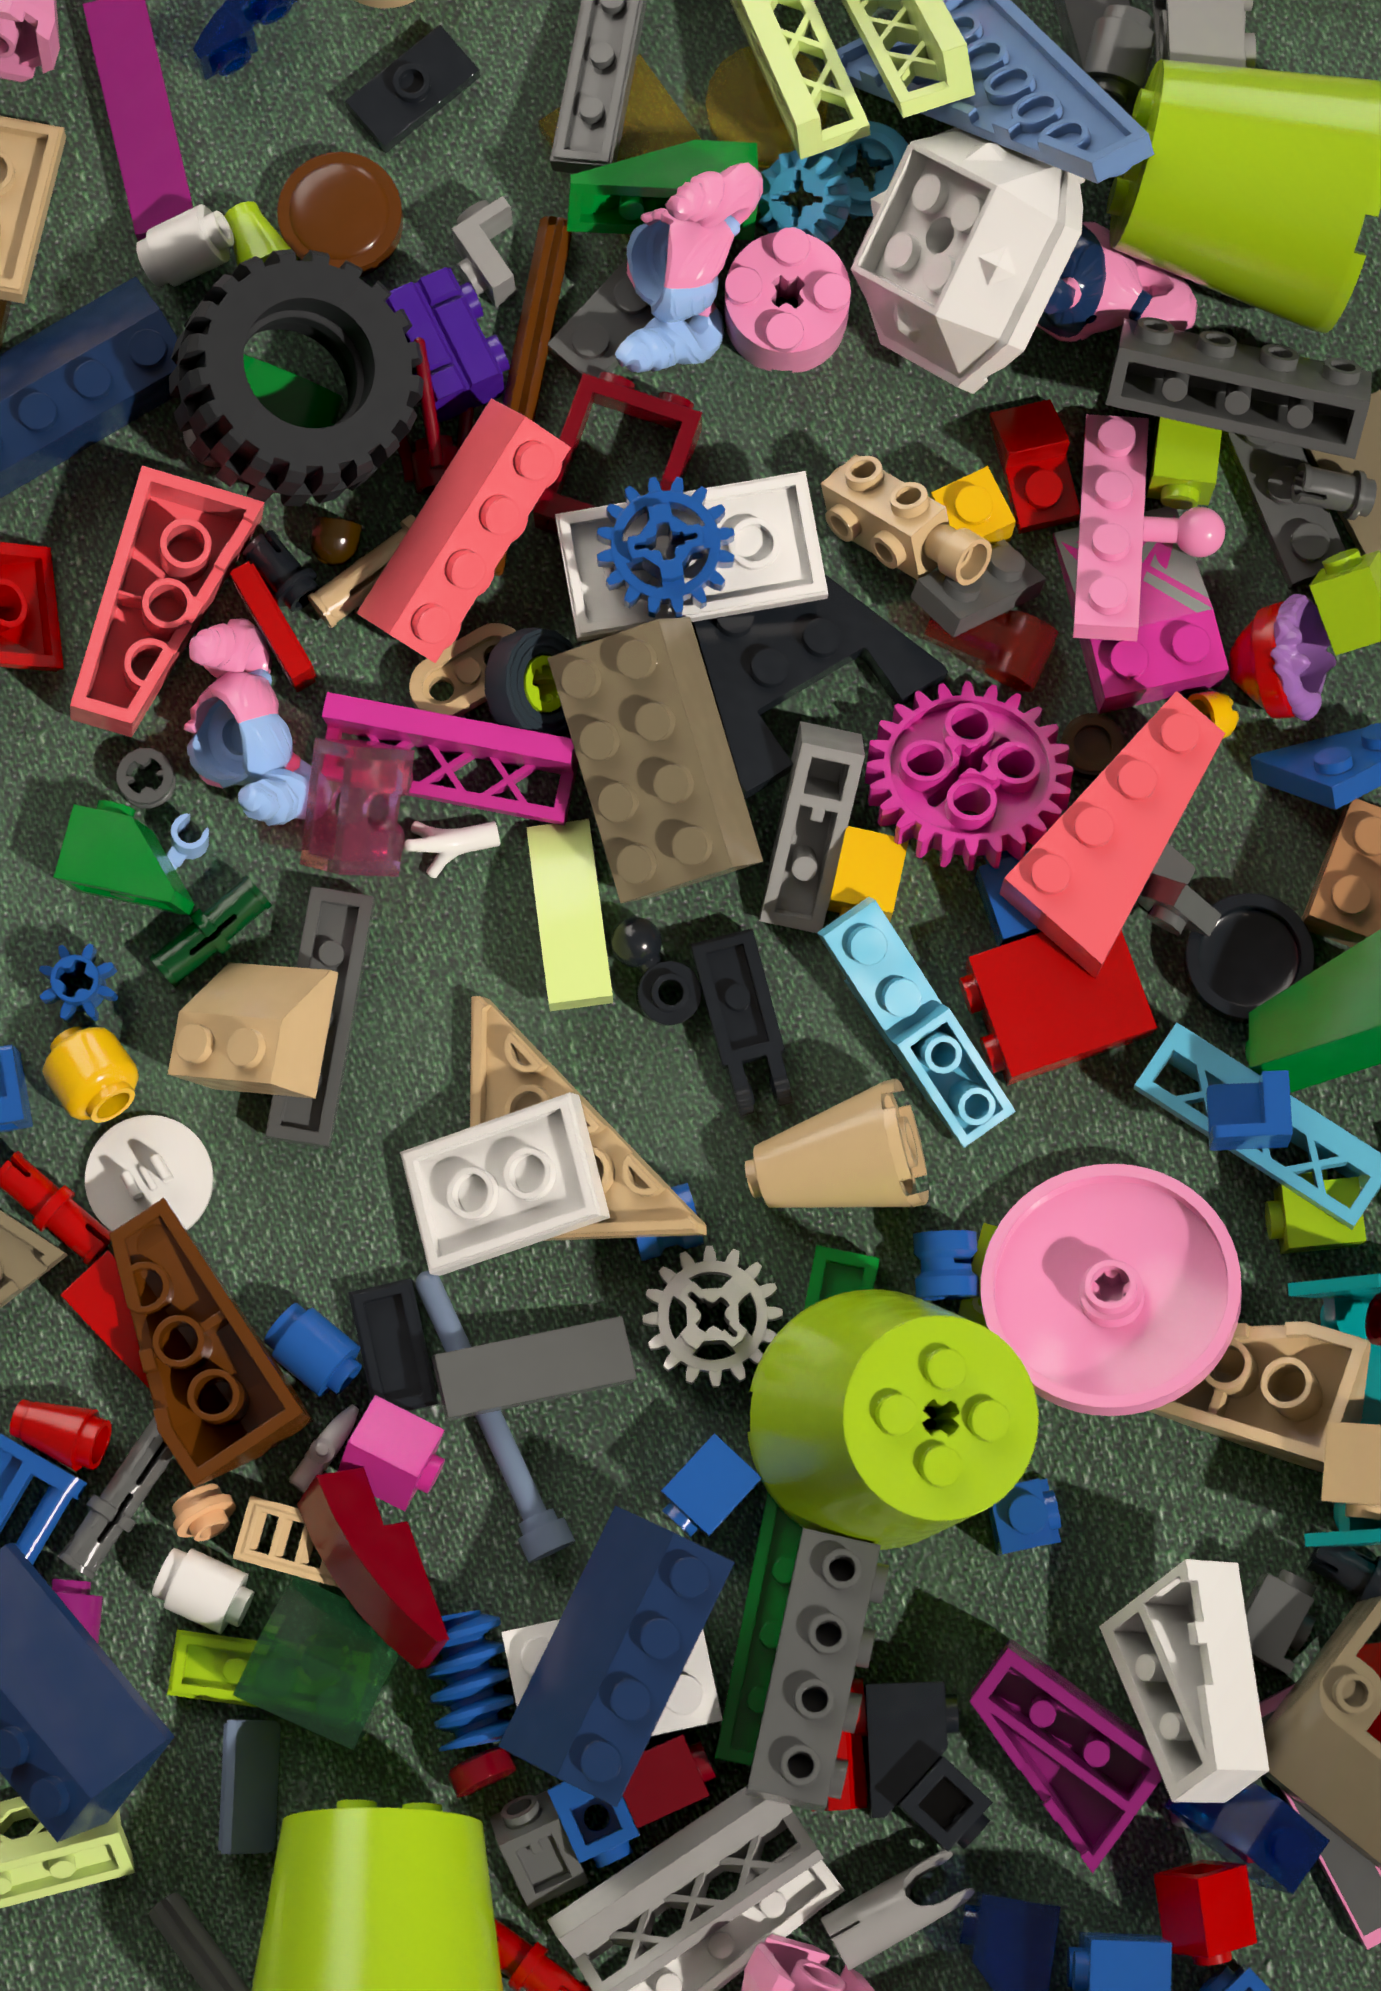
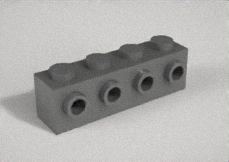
(1240, 387)
(815, 1669)

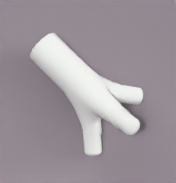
(451, 842)

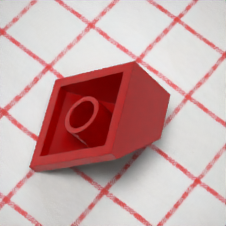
(28, 609)

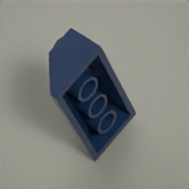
(82, 381)
(616, 1655)
(68, 1716)

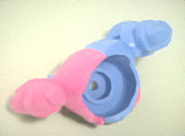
(677, 263)
(239, 727)

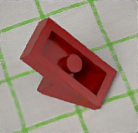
(1035, 465)

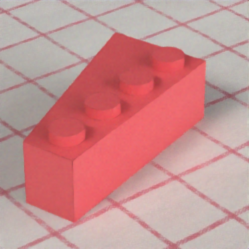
(161, 583)
(1104, 847)

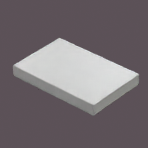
(504, 1184)

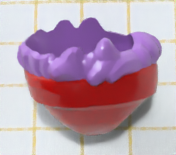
(1283, 659)

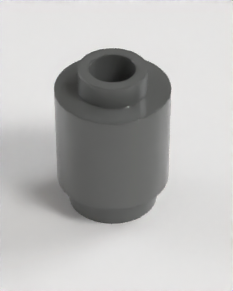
(1120, 51)

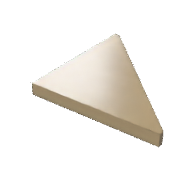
(514, 1074)

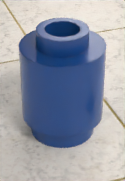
(313, 1350)

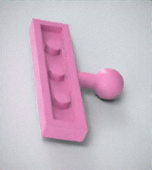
(1115, 528)

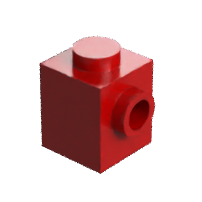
(1206, 1910)

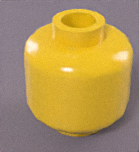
(90, 1074)

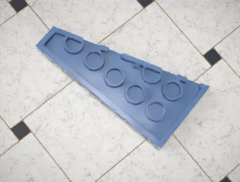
(1024, 94)

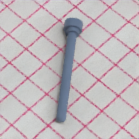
(540, 1527)

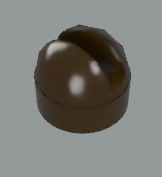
(334, 540)

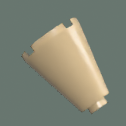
(844, 1157)

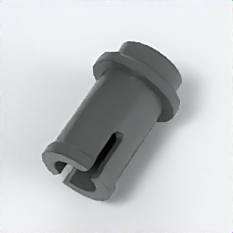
(1332, 490)

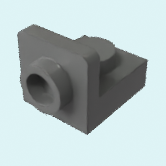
(537, 1849)

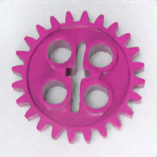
(931, 743)

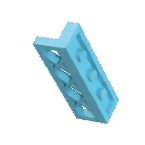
(1322, 1139)

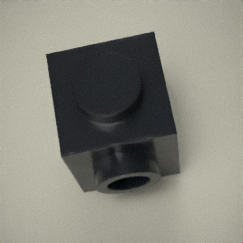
(946, 1806)

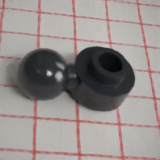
(637, 945)

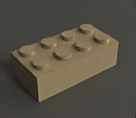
(655, 759)

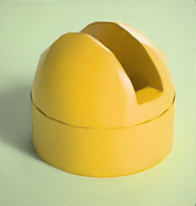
(1218, 708)

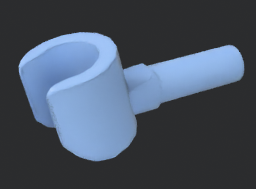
(181, 850)

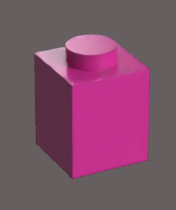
(395, 1452)

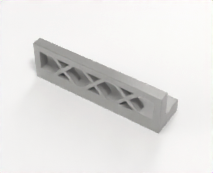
(667, 1877)

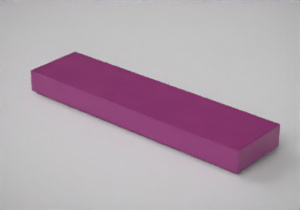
(138, 111)

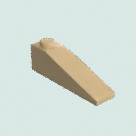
(1279, 1390)

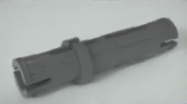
(118, 1502)

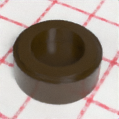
(1092, 744)

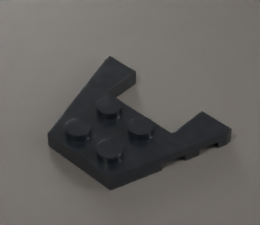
(779, 651)

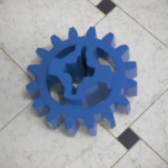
(638, 550)

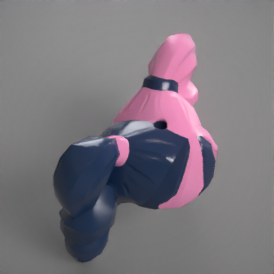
(1107, 286)

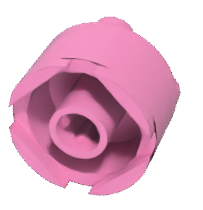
(787, 267)

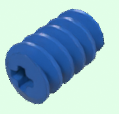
(470, 1681)

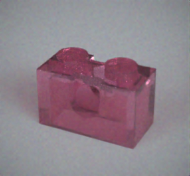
(366, 832)

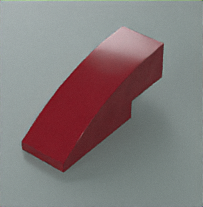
(374, 1564)

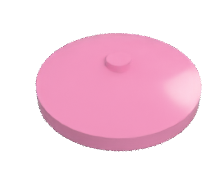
(1113, 1288)

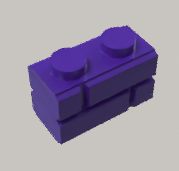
(461, 360)

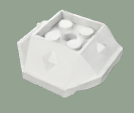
(966, 253)

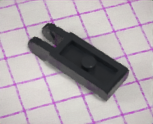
(741, 1013)

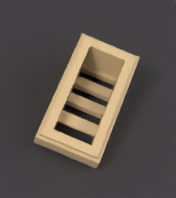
(251, 1534)

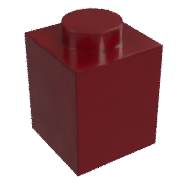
(667, 1780)

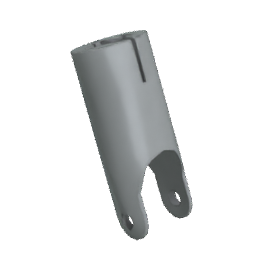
(887, 1914)

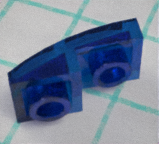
(230, 37)

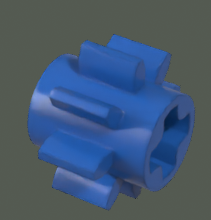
(84, 999)

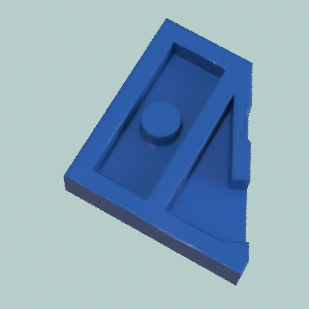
(1325, 769)

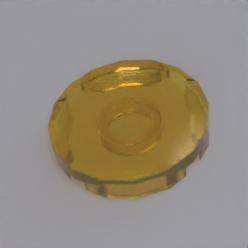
(743, 108)

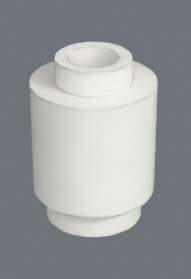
(185, 246)
(203, 1589)

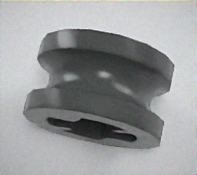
(144, 759)

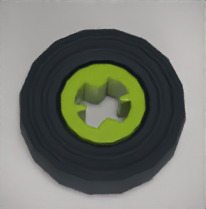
(510, 676)

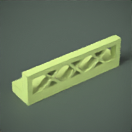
(939, 53)
(793, 94)
(42, 1867)

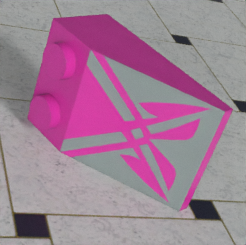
(1177, 629)

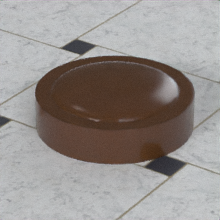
(342, 209)

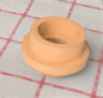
(203, 1512)

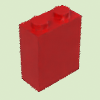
(1049, 1009)

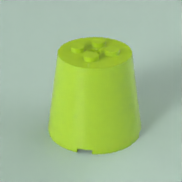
(1254, 184)
(845, 1418)
(379, 1903)

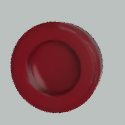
(480, 1771)

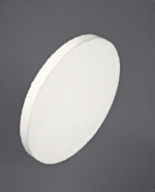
(147, 1162)

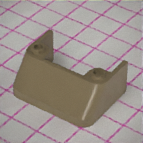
(1321, 1740)

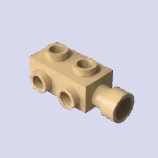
(900, 523)

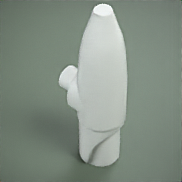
(324, 1448)

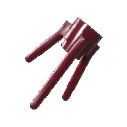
(435, 450)

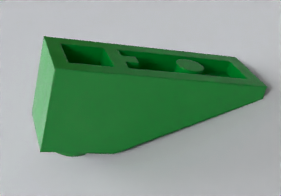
(619, 193)

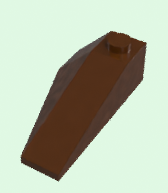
(206, 1367)

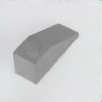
(812, 826)

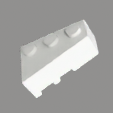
(1193, 1680)

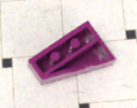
(1069, 1747)

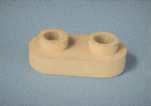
(461, 667)

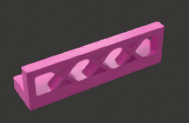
(469, 740)

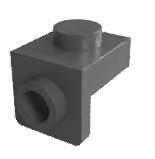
(1170, 899)

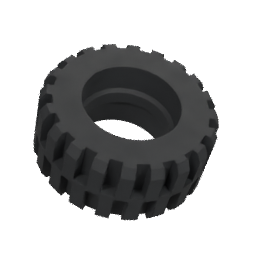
(343, 318)

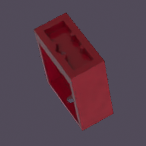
(619, 394)

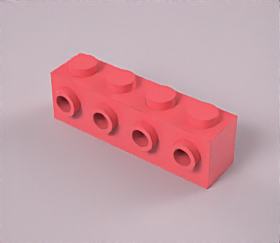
(464, 530)

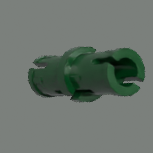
(210, 931)

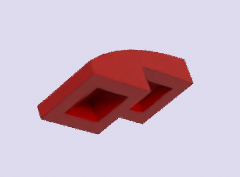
(102, 1305)

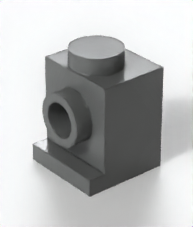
(1279, 1618)

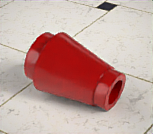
(63, 1432)

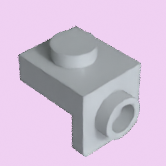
(480, 260)

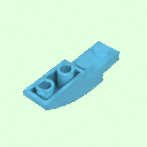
(915, 1022)

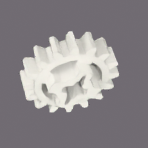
(732, 1295)

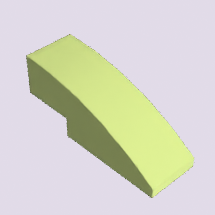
(569, 915)

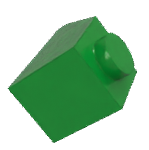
(119, 860)

